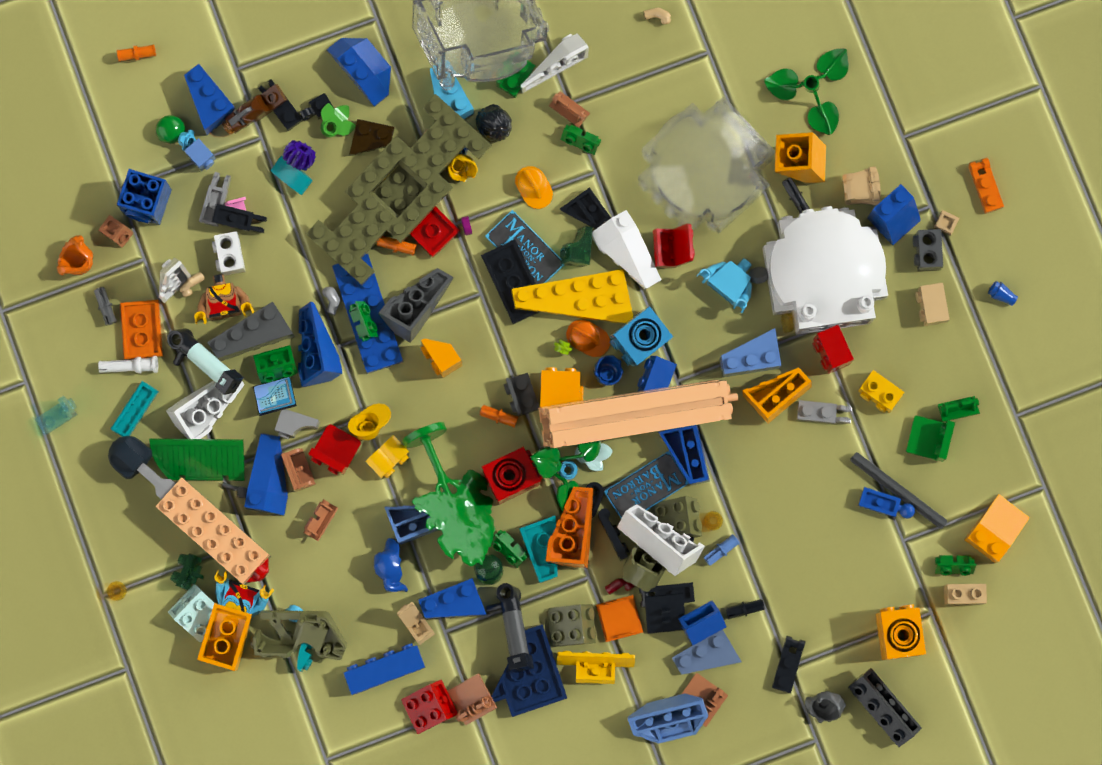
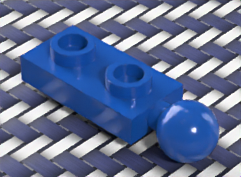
(885, 504)

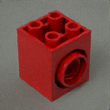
(521, 466)

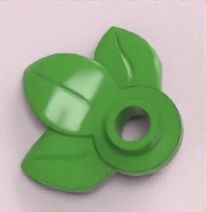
(338, 118)

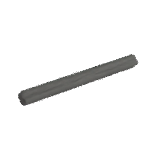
(898, 490)

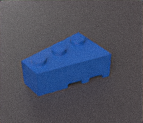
(208, 99)
(688, 452)
(455, 601)

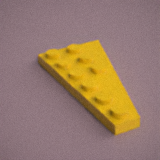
(586, 297)

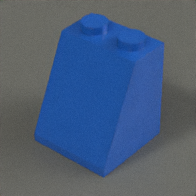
(895, 215)

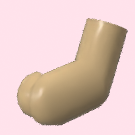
(659, 13)
(190, 282)

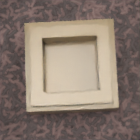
(946, 222)

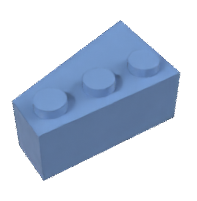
(752, 357)
(408, 523)

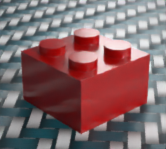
(832, 349)

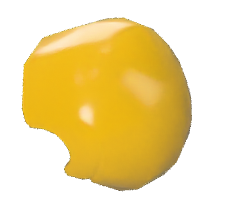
(462, 168)

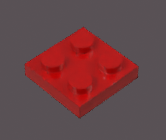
(434, 232)

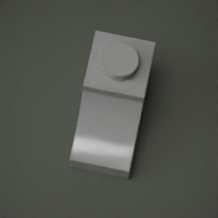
(291, 423)

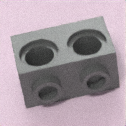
(933, 250)

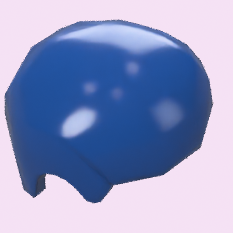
(608, 370)

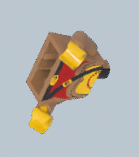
(222, 301)

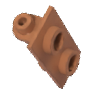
(569, 109)
(316, 527)

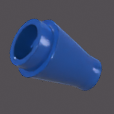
(1002, 293)

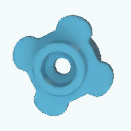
(186, 139)

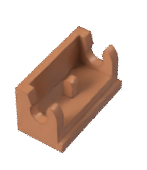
(298, 469)

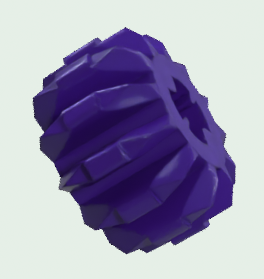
(299, 155)

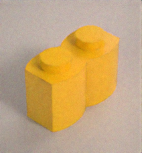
(387, 457)

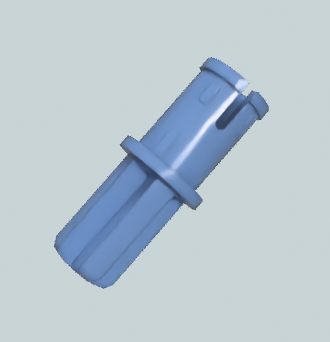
(721, 550)

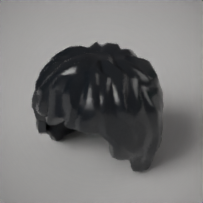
(494, 123)

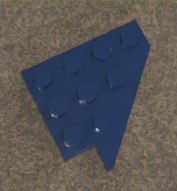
(533, 687)

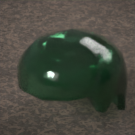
(490, 571)

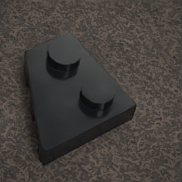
(587, 209)

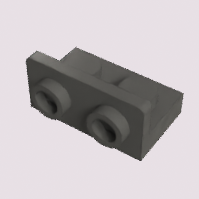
(522, 394)

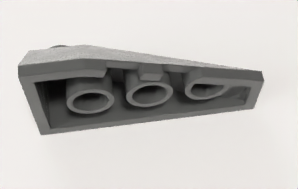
(412, 308)

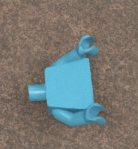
(730, 281)

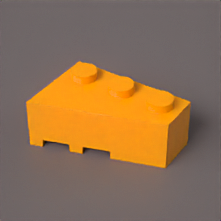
(777, 394)

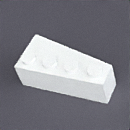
(659, 540)

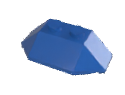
(363, 66)

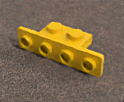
(595, 666)

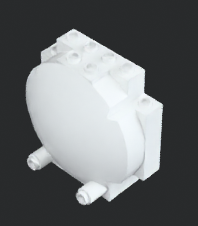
(825, 270)

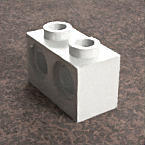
(233, 252)

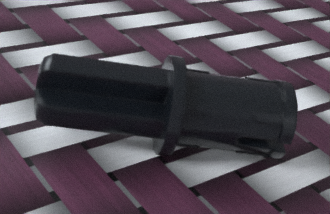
(795, 195)
(744, 608)

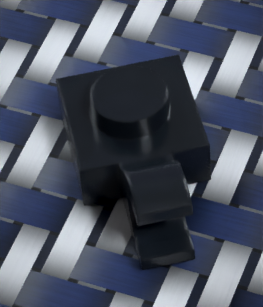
(315, 108)

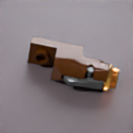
(254, 109)

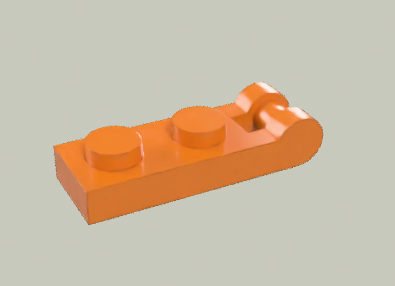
(986, 186)

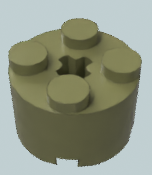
(642, 570)

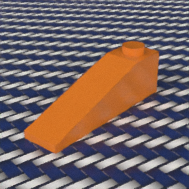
(572, 534)

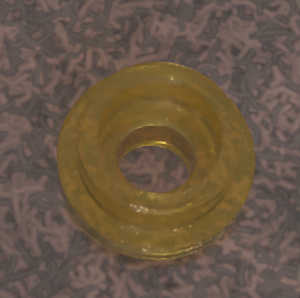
(708, 525)
(110, 591)

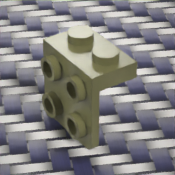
(681, 514)
(571, 625)

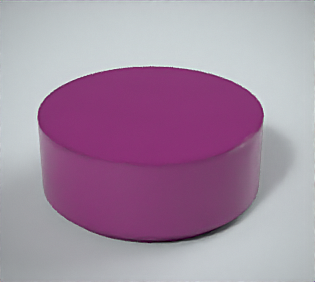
(466, 225)

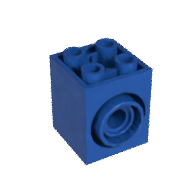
(144, 197)

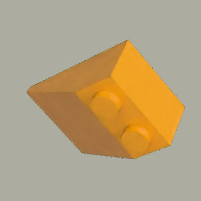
(997, 529)
(225, 637)

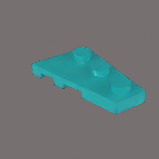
(536, 541)

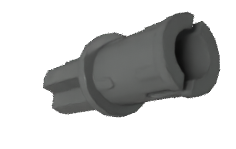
(105, 306)

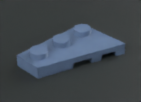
(707, 654)

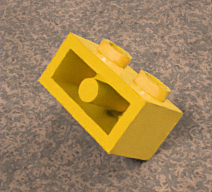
(880, 392)

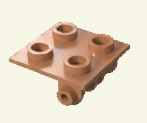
(711, 695)
(471, 699)

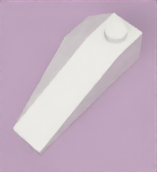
(624, 244)
(171, 278)

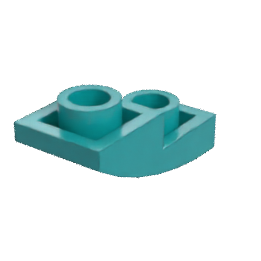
(291, 176)
(304, 658)

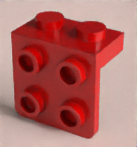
(673, 246)
(335, 450)

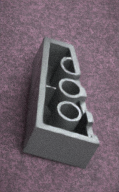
(252, 333)

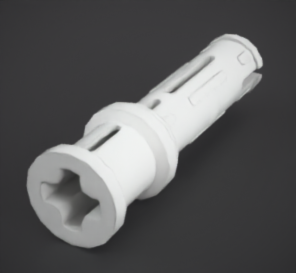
(138, 365)

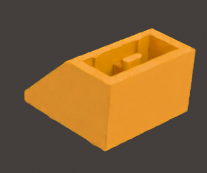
(443, 356)

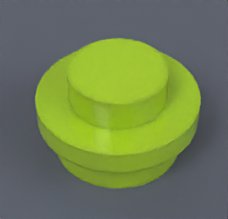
(562, 347)

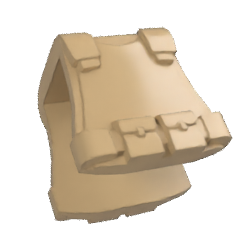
(862, 187)

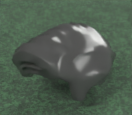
(825, 706)

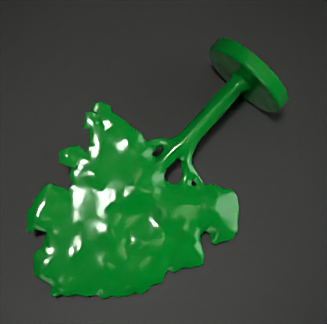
(461, 515)

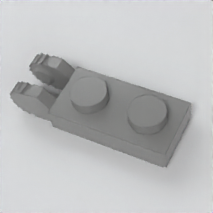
(214, 196)
(821, 412)

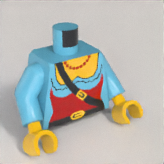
(240, 596)

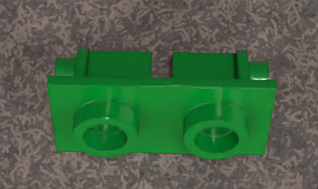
(588, 143)
(361, 312)
(959, 408)
(502, 543)
(964, 565)

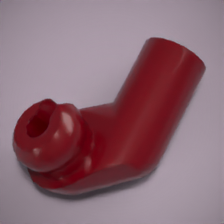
(617, 584)

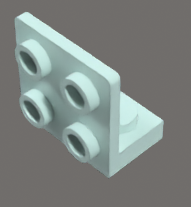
(193, 612)

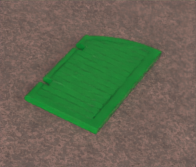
(200, 458)

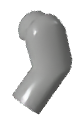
(333, 298)

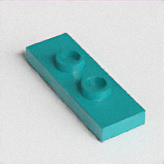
(134, 409)

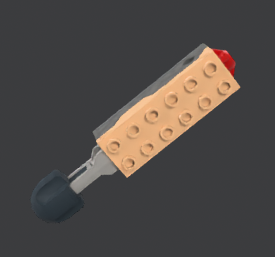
(194, 514)

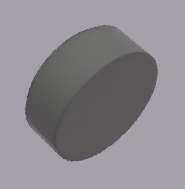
(758, 275)

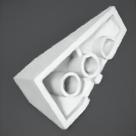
(565, 55)
(200, 410)

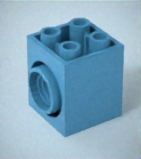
(631, 345)

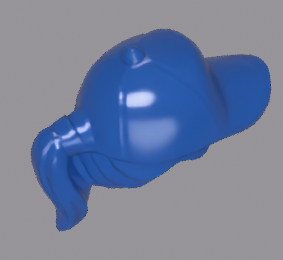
(388, 567)

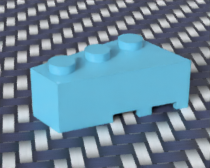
(454, 98)

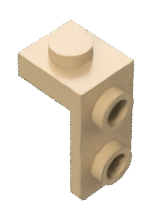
(415, 623)

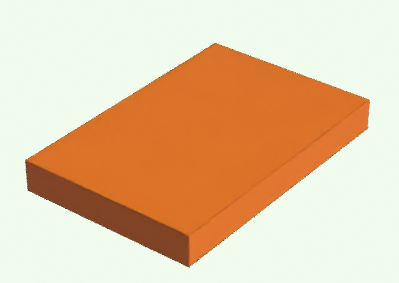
(141, 329)

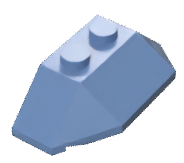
(669, 718)

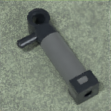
(519, 657)

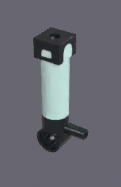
(188, 346)

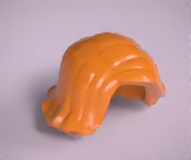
(75, 257)

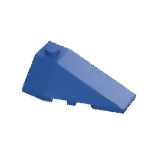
(318, 354)
(267, 481)

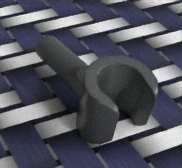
(241, 491)

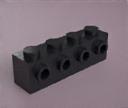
(884, 707)

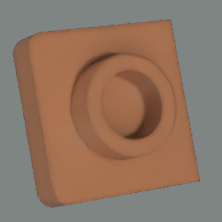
(116, 231)

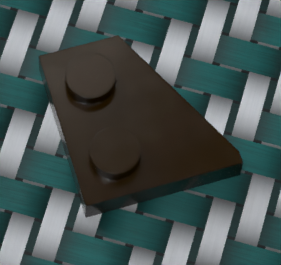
(370, 136)

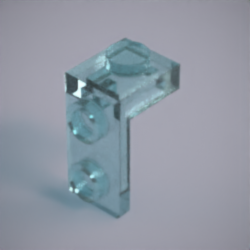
(57, 415)

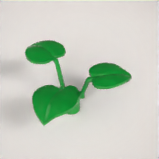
(784, 82)
(548, 464)

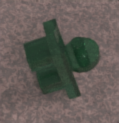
(189, 573)

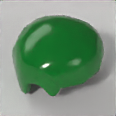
(169, 129)

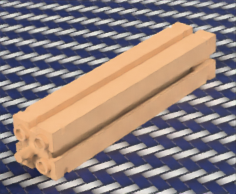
(636, 413)

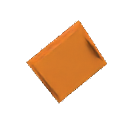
(619, 618)

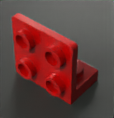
(429, 706)

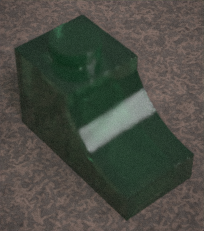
(578, 251)

